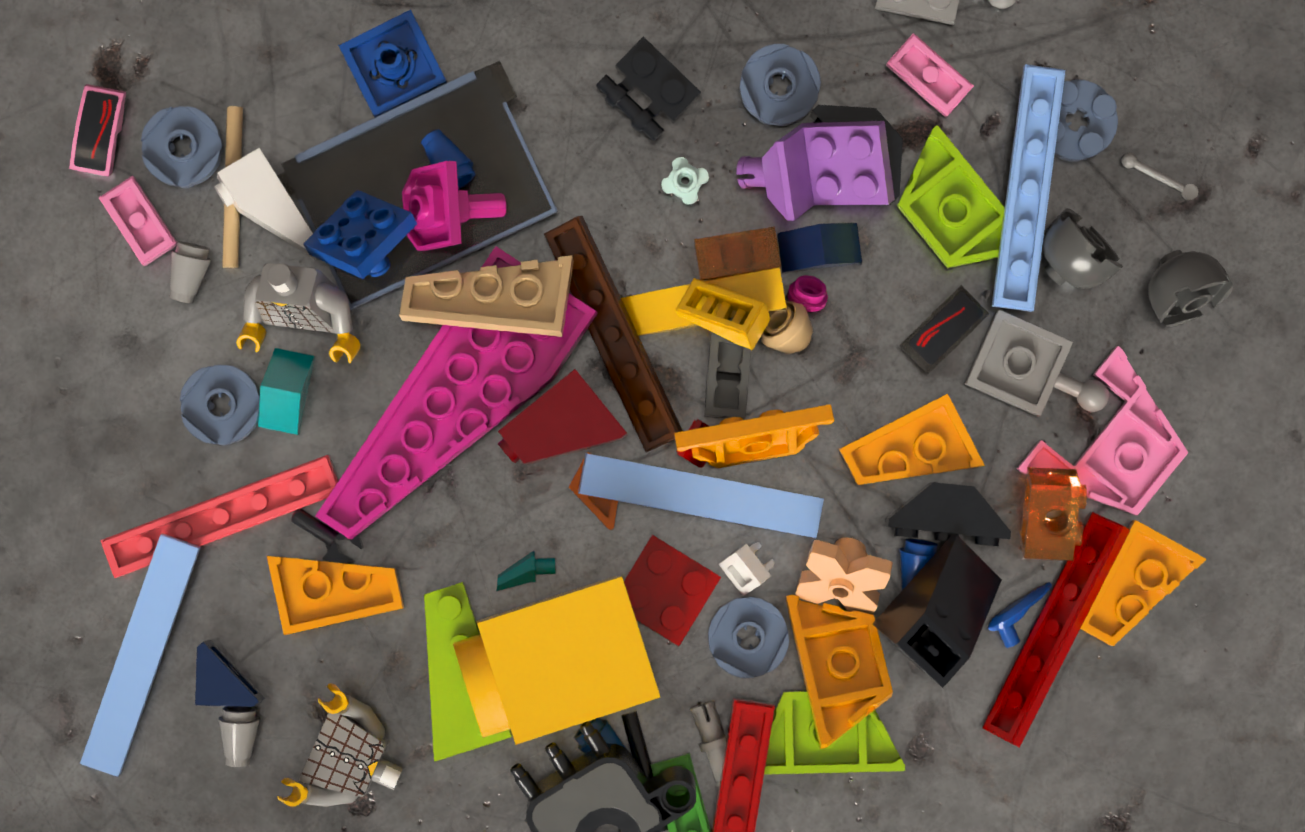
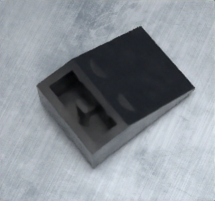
(942, 610)

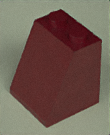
(560, 423)

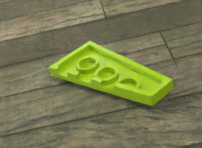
(453, 719)

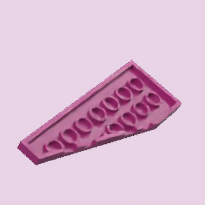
(446, 404)

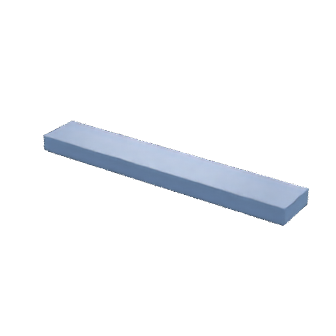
(1028, 188)
(700, 495)
(140, 655)

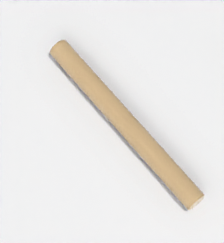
(231, 223)

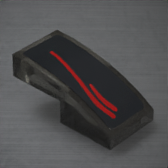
(944, 329)

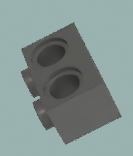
(727, 379)

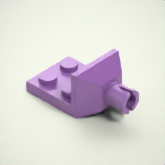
(823, 167)

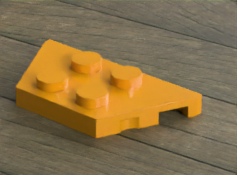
(755, 439)
(839, 665)

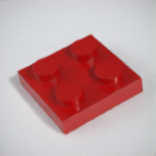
(668, 590)

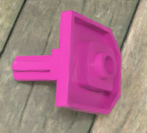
(440, 207)

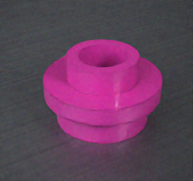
(809, 292)

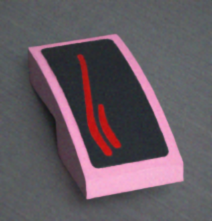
(97, 130)

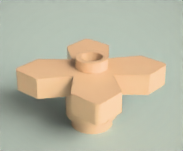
(845, 574)

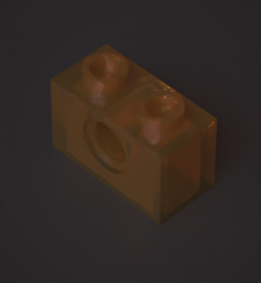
(736, 253)
(1048, 491)

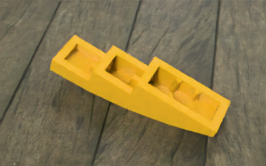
(656, 313)

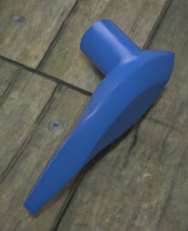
(1013, 613)

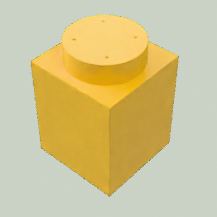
(557, 662)

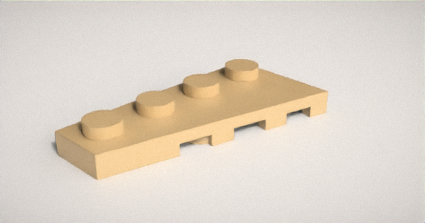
(509, 299)

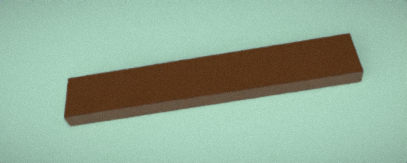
(616, 336)

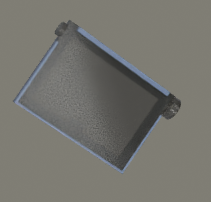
(384, 151)

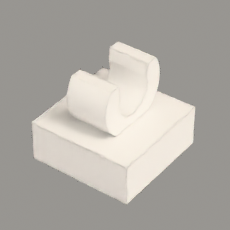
(746, 569)

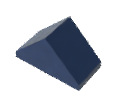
(819, 247)
(220, 681)

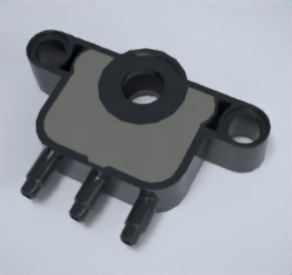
(602, 790)

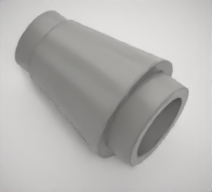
(188, 268)
(238, 734)

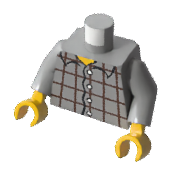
(297, 300)
(344, 756)

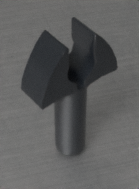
(326, 535)

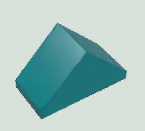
(285, 391)

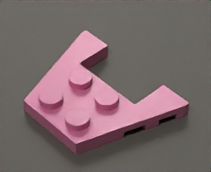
(1130, 453)

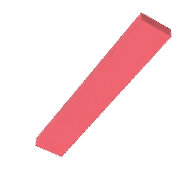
(224, 514)

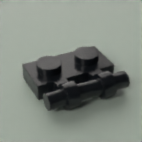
(657, 81)

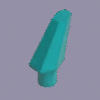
(525, 571)

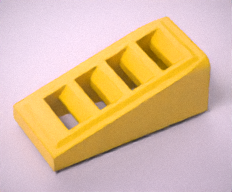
(745, 326)

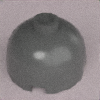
(1077, 253)
(1186, 284)

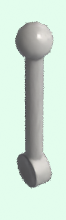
(1187, 191)

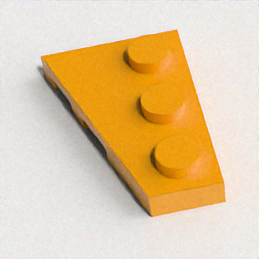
(913, 445)
(1139, 579)
(330, 593)

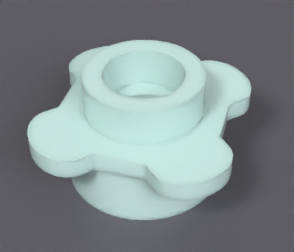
(682, 169)

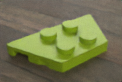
(952, 205)
(797, 750)

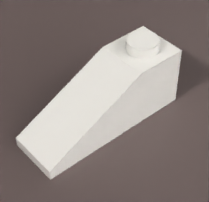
(262, 198)

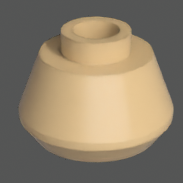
(788, 329)

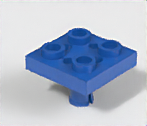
(391, 61)
(361, 235)

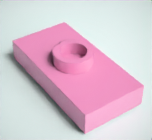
(929, 75)
(138, 221)

